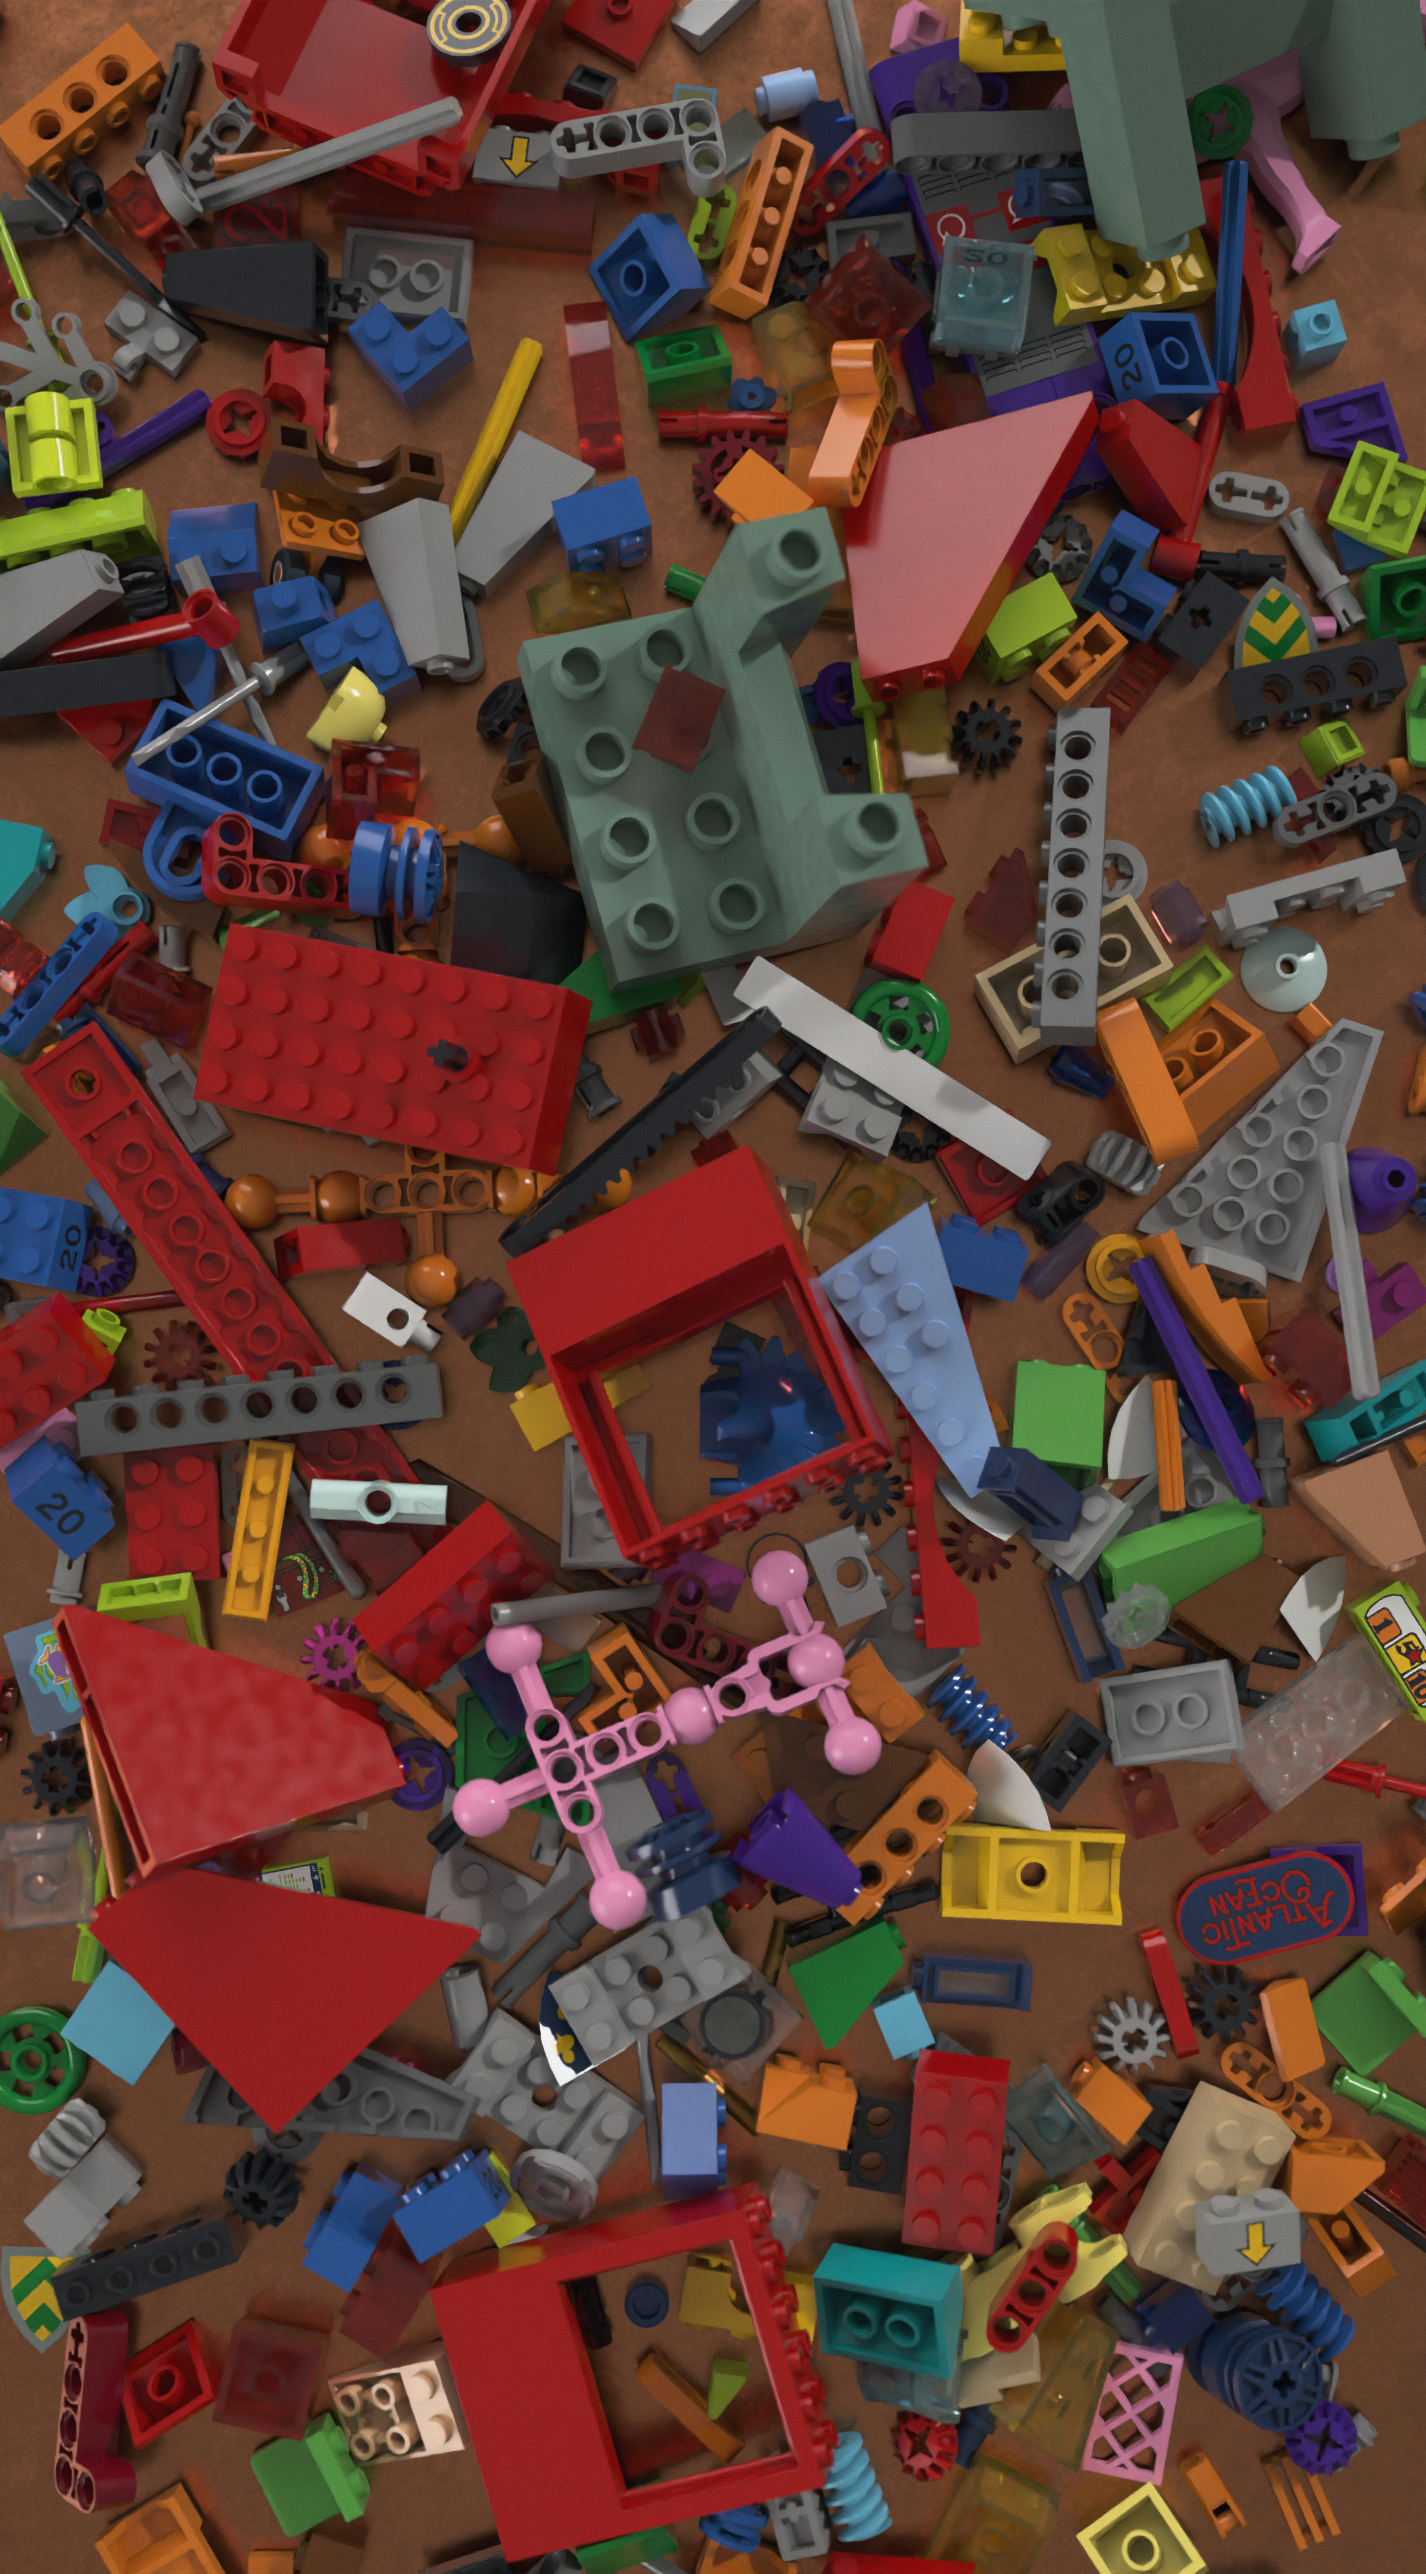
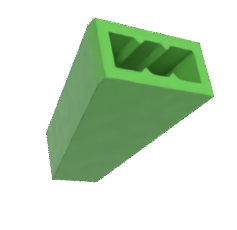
(1182, 1552)

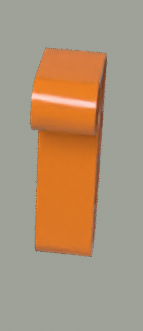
(856, 425)
(1145, 1082)

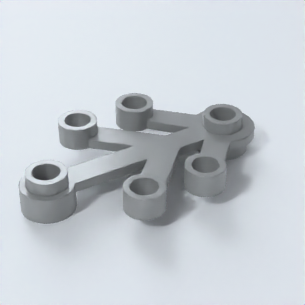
(47, 364)

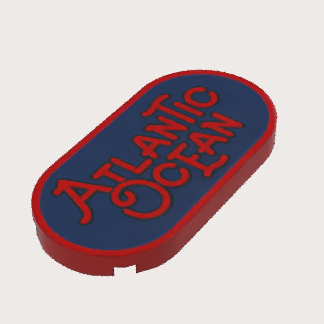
(1265, 1908)

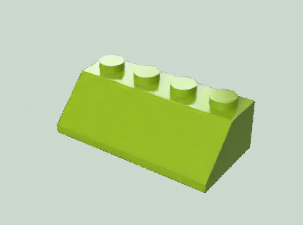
(113, 526)

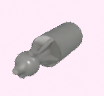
(465, 2006)

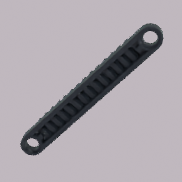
(640, 1132)

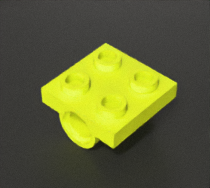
(53, 445)

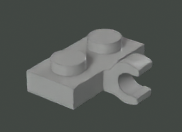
(148, 336)

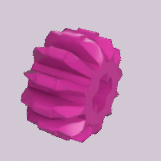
(323, 1660)

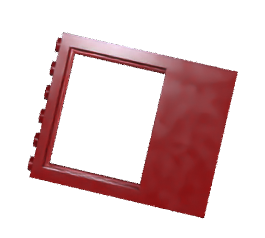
(656, 1279)
(537, 2399)

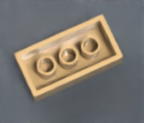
(1129, 966)
(1216, 2150)

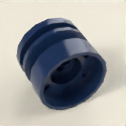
(681, 1860)
(1262, 2371)

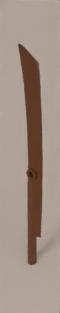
(464, 1501)

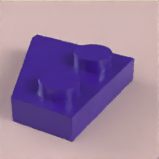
(1341, 420)

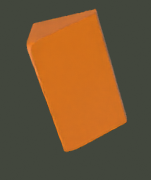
(1292, 2028)

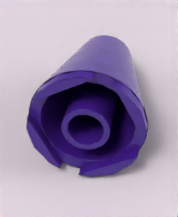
(1380, 1188)
(798, 1853)

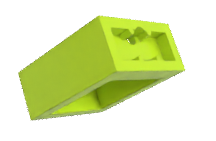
(155, 1599)

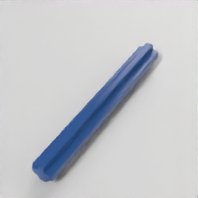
(1229, 270)

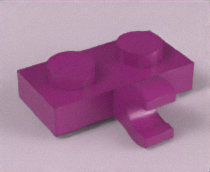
(1390, 1296)
(722, 1579)

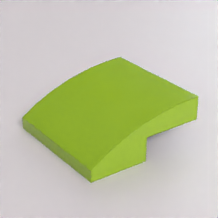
(1380, 500)

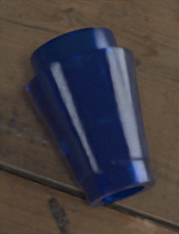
(878, 197)
(1081, 1071)

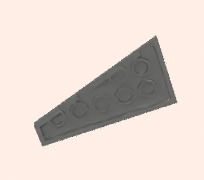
(365, 2099)

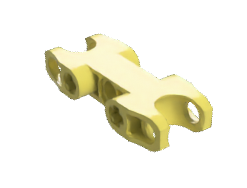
(984, 2279)

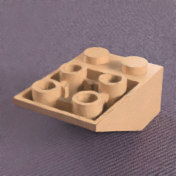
(401, 2407)

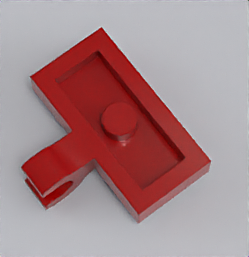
(1119, 2199)

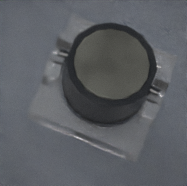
(741, 2022)

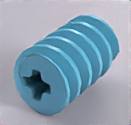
(1243, 803)
(855, 2491)

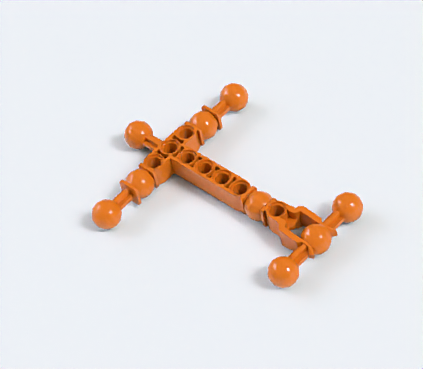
(344, 1196)

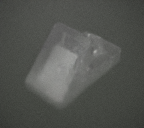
(792, 2206)

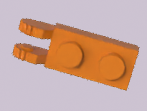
(402, 1696)

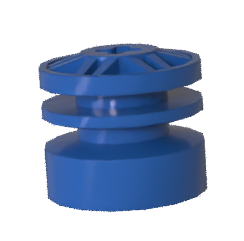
(387, 871)

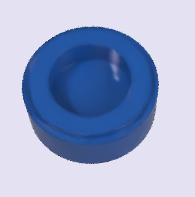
(646, 2302)

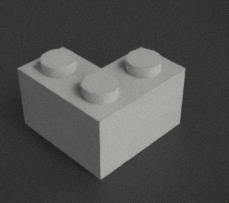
(76, 2206)

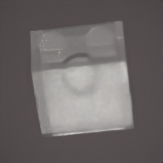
(47, 1873)

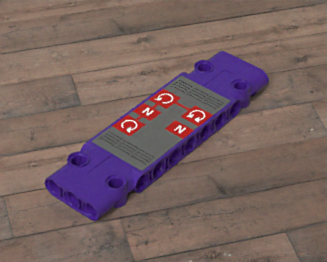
(981, 206)

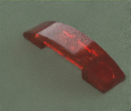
(594, 386)

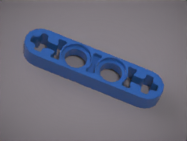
(55, 983)

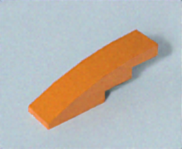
(1212, 1322)

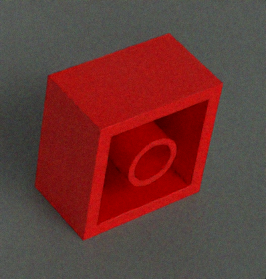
(910, 934)

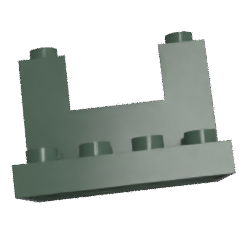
(1142, 58)
(750, 843)

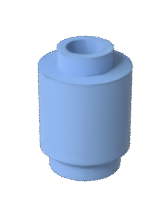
(785, 93)

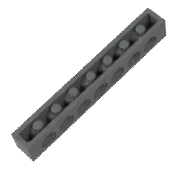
(1073, 1019)
(102, 1435)

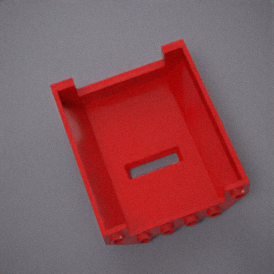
(346, 65)

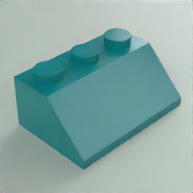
(889, 2309)

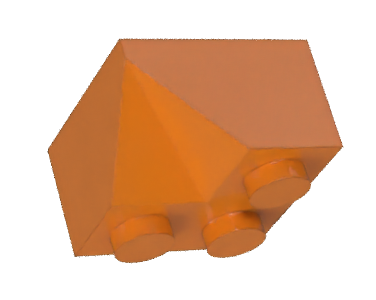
(805, 2102)

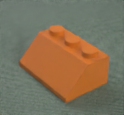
(1215, 1061)

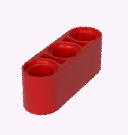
(1027, 2307)

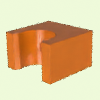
(760, 491)

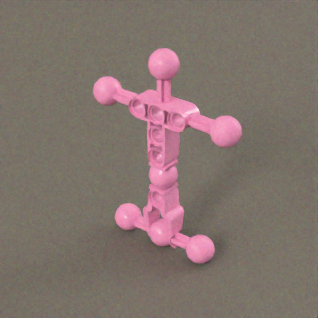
(687, 1718)

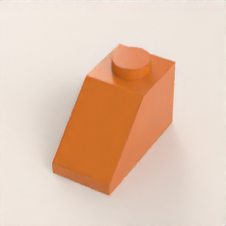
(1110, 2098)
(1353, 2250)

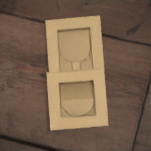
(986, 2376)

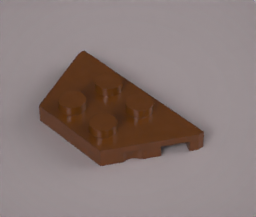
(852, 1801)

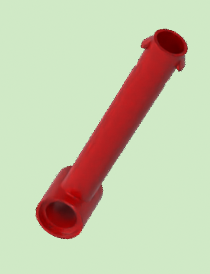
(1174, 552)
(200, 616)

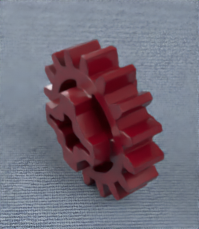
(733, 451)

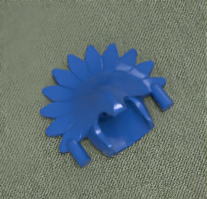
(764, 1416)

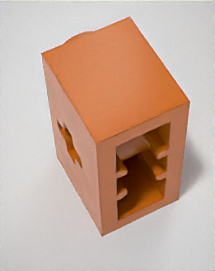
(1078, 662)

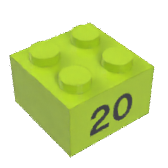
(1025, 628)

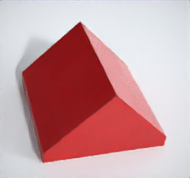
(169, 2383)

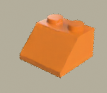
(1326, 2173)

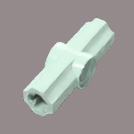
(349, 1501)

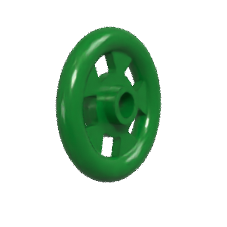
(920, 1001)
(71, 2060)

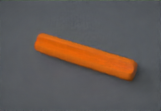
(1168, 1445)

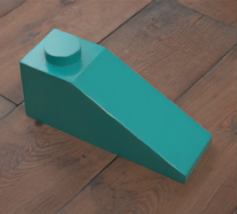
(24, 858)
(1362, 1420)

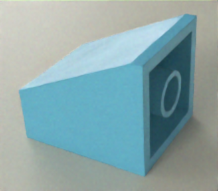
(119, 2024)

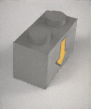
(516, 160)
(1247, 2232)

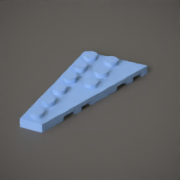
(911, 1326)

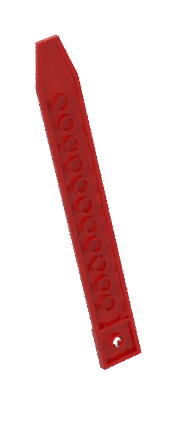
(208, 1257)

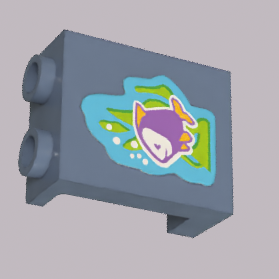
(44, 1680)

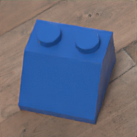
(649, 275)
(225, 540)

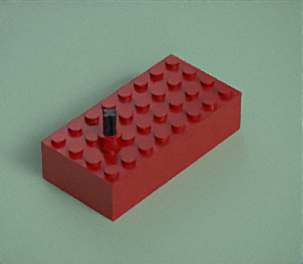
(393, 1048)

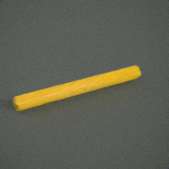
(493, 435)

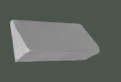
(707, 19)

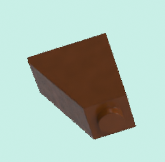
(532, 815)
(1235, 1611)

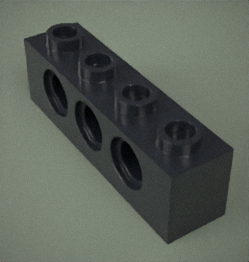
(1374, 660)
(147, 2263)

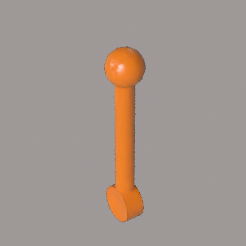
(191, 121)

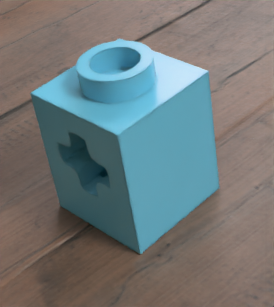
(1314, 335)
(902, 2023)

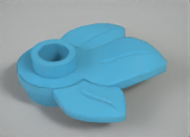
(108, 896)

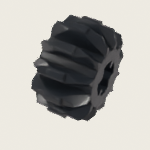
(147, 588)
(979, 722)
(873, 1503)
(48, 1787)
(1222, 2018)
(262, 2189)

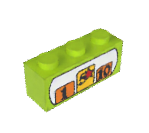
(1397, 1636)

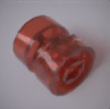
(17, 960)

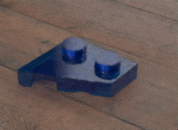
(496, 1694)

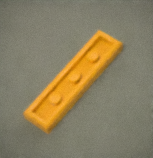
(258, 1529)

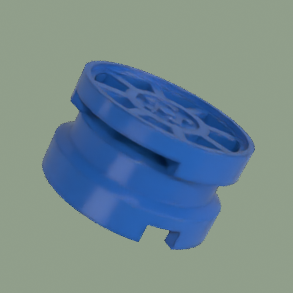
(736, 2527)

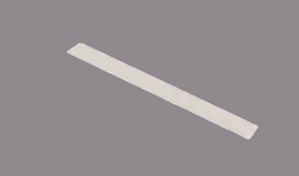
(892, 1070)

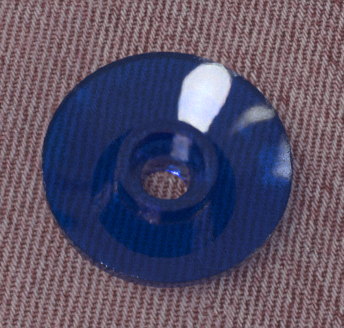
(1235, 1401)

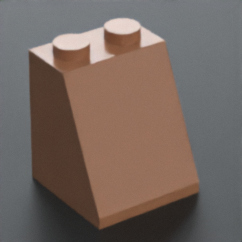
(1364, 1510)

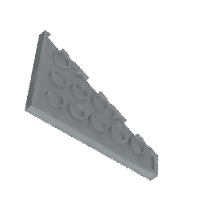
(1263, 1179)

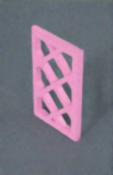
(1157, 2439)

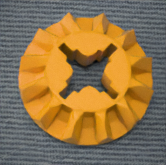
(1099, 1266)

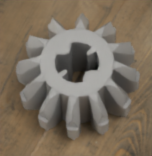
(1123, 1163)
(1131, 2052)
(67, 2139)

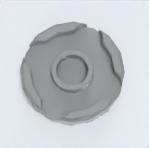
(554, 2185)

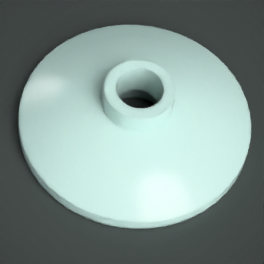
(1266, 981)

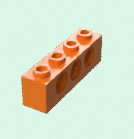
(86, 83)
(761, 223)
(935, 1780)

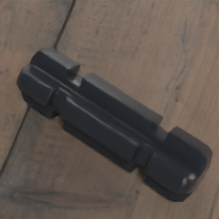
(591, 2313)

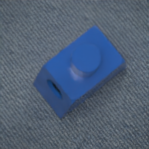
(290, 611)

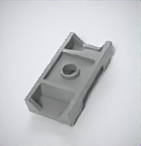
(1357, 883)
(851, 1105)
(614, 2006)
(586, 2120)

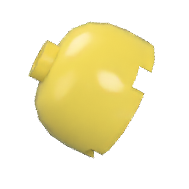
(350, 713)

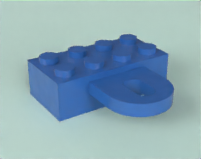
(215, 774)

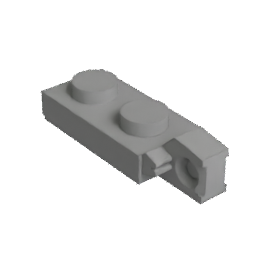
(174, 1088)

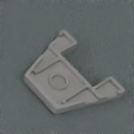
(893, 1631)
(496, 1898)

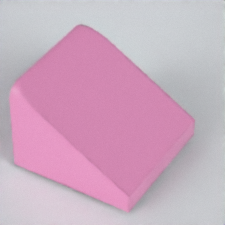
(917, 28)

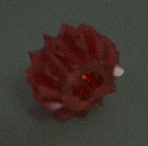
(168, 1344)
(974, 1559)

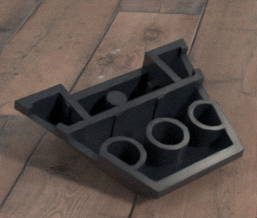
(514, 920)

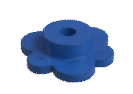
(743, 389)

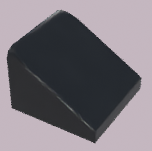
(589, 88)

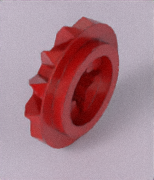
(220, 421)
(941, 2441)

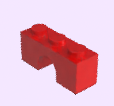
(298, 379)

